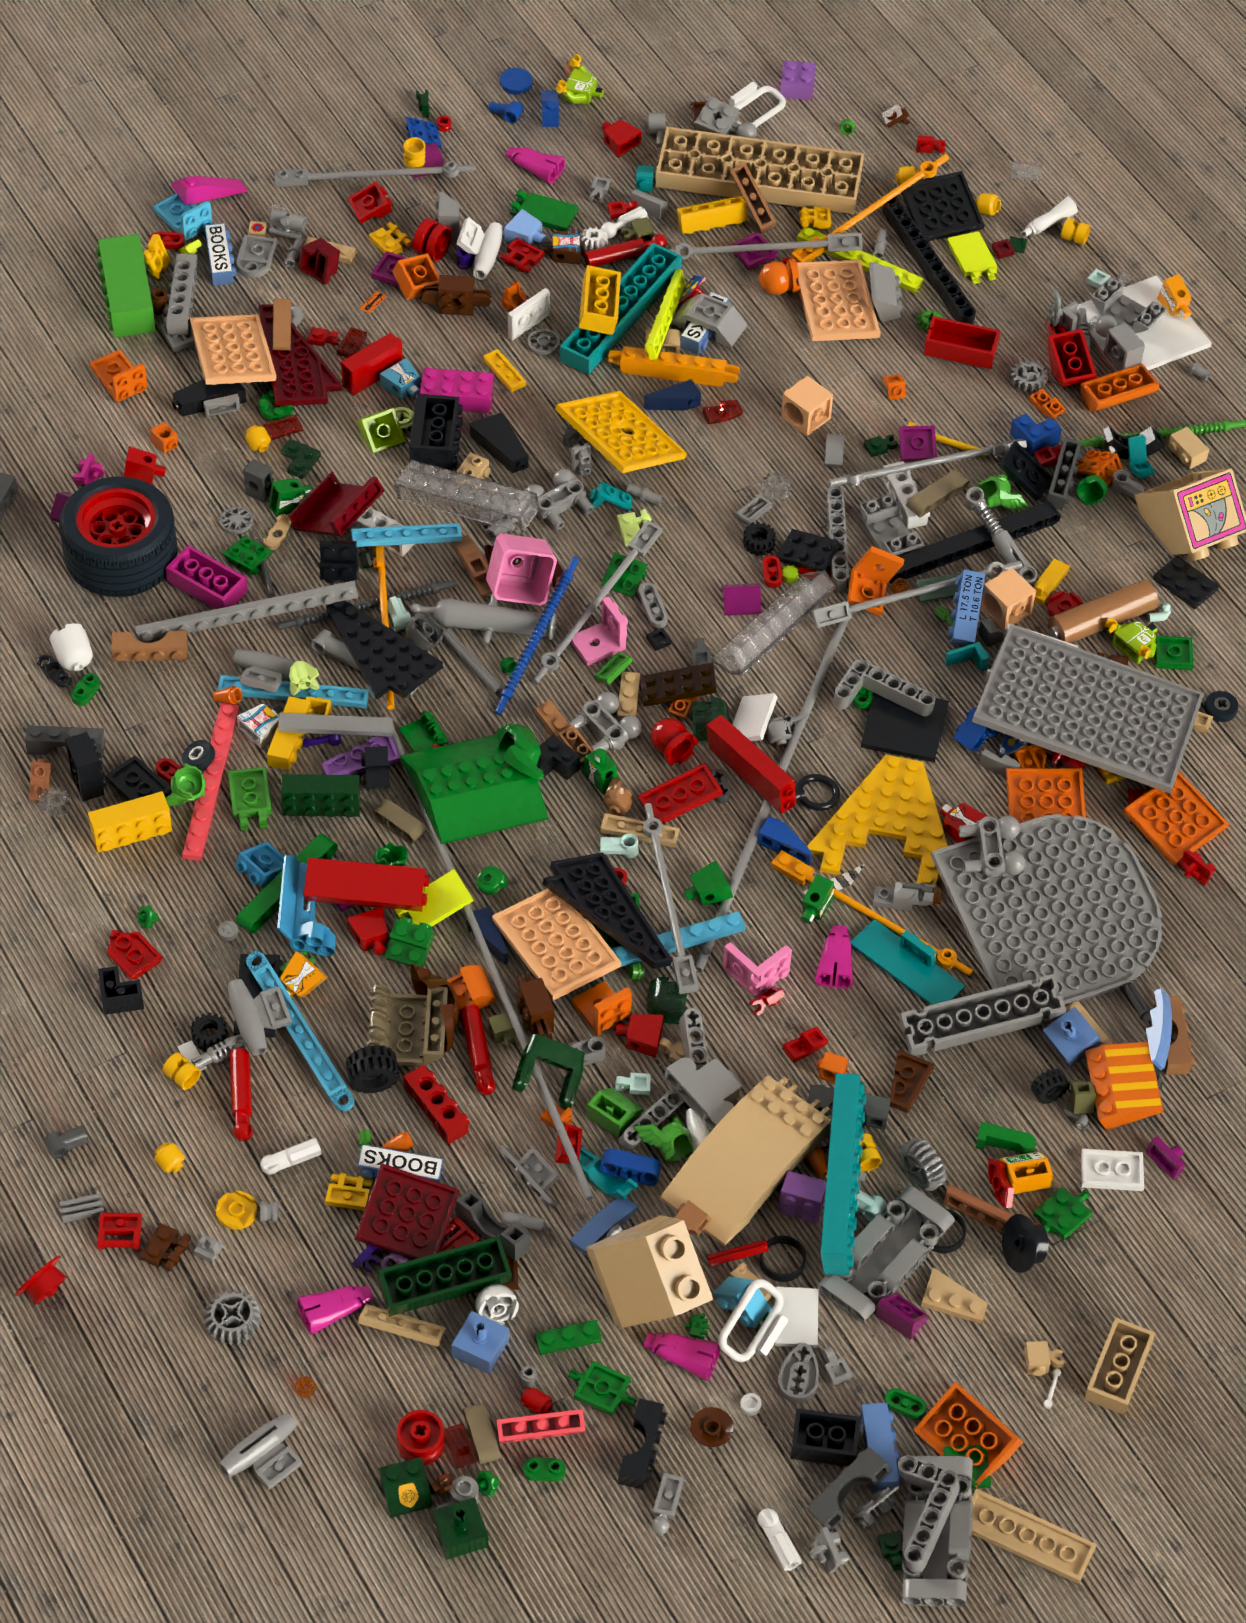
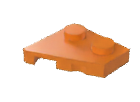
(1031, 756)

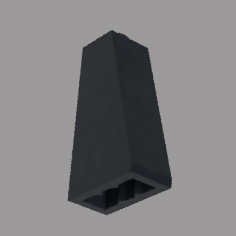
(191, 398)
(500, 441)

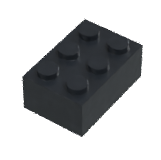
(85, 766)
(825, 1437)

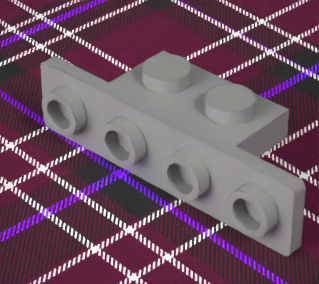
(536, 1170)

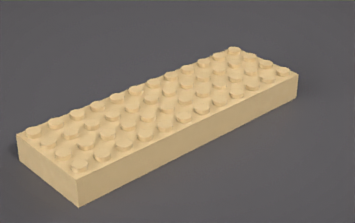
(781, 170)

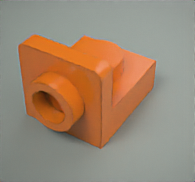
(895, 386)
(565, 1115)

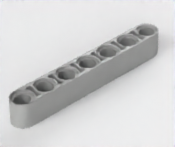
(837, 531)

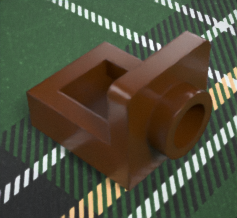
(895, 115)

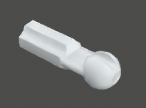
(623, 221)
(290, 1156)
(778, 1539)

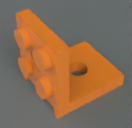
(872, 577)
(609, 1009)

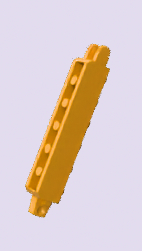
(674, 366)

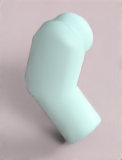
(1161, 615)

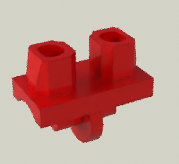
(1195, 867)

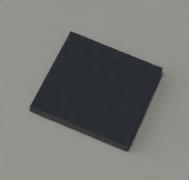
(943, 206)
(903, 732)

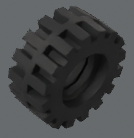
(759, 530)
(203, 1023)
(1050, 1086)

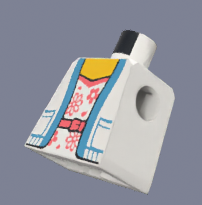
(259, 723)

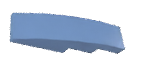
(1160, 1033)
(596, 1229)

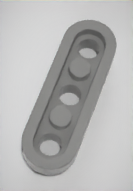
(657, 616)

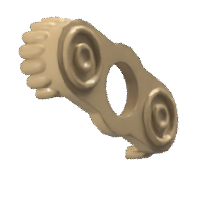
(283, 525)

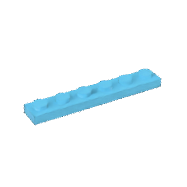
(407, 535)

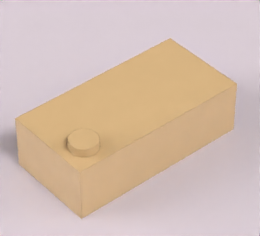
(1119, 1366)

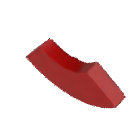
(998, 1178)

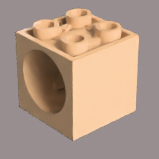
(807, 405)
(1007, 598)

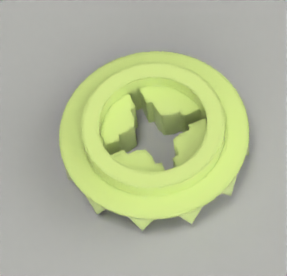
(407, 415)

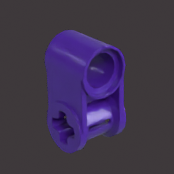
(464, 259)

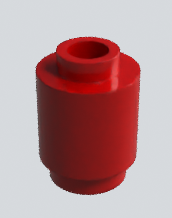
(536, 1401)

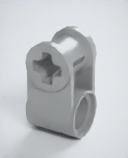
(588, 1046)

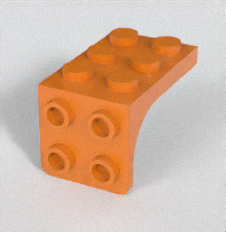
(119, 375)

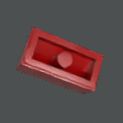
(575, 1136)

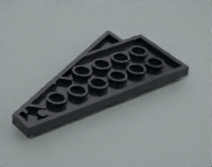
(380, 653)
(600, 896)

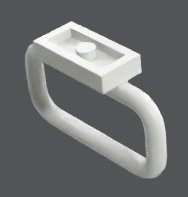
(750, 93)
(768, 1331)

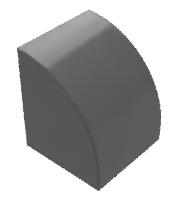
(990, 632)

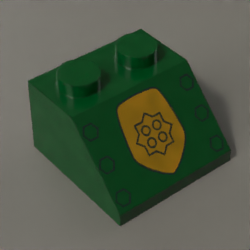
(405, 1487)

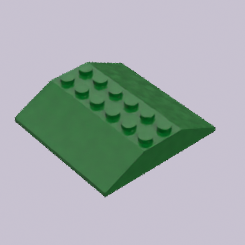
(473, 789)

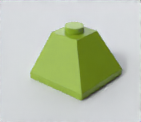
(381, 430)

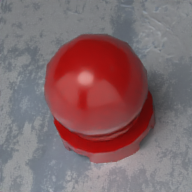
(673, 740)

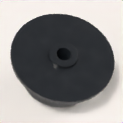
(1024, 1243)

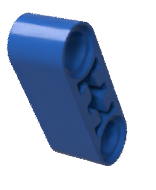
(630, 1165)

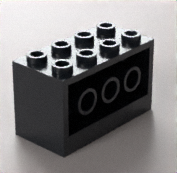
(436, 431)

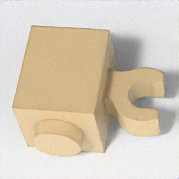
(1039, 1358)

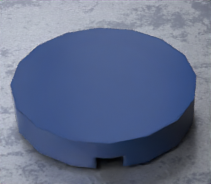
(516, 81)

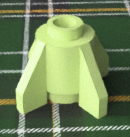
(302, 677)

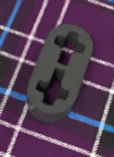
(724, 784)

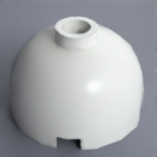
(497, 1303)

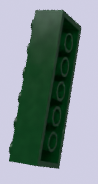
(443, 1276)

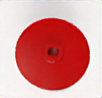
(43, 1282)

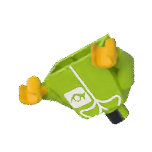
(580, 85)
(1133, 639)

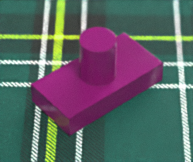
(1166, 1157)

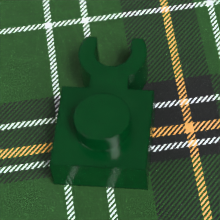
(879, 446)

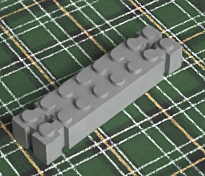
(982, 1015)

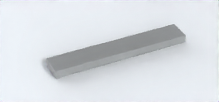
(335, 724)

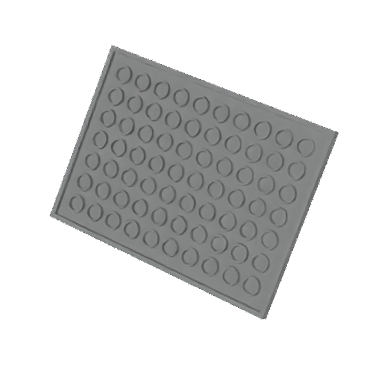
(1089, 708)

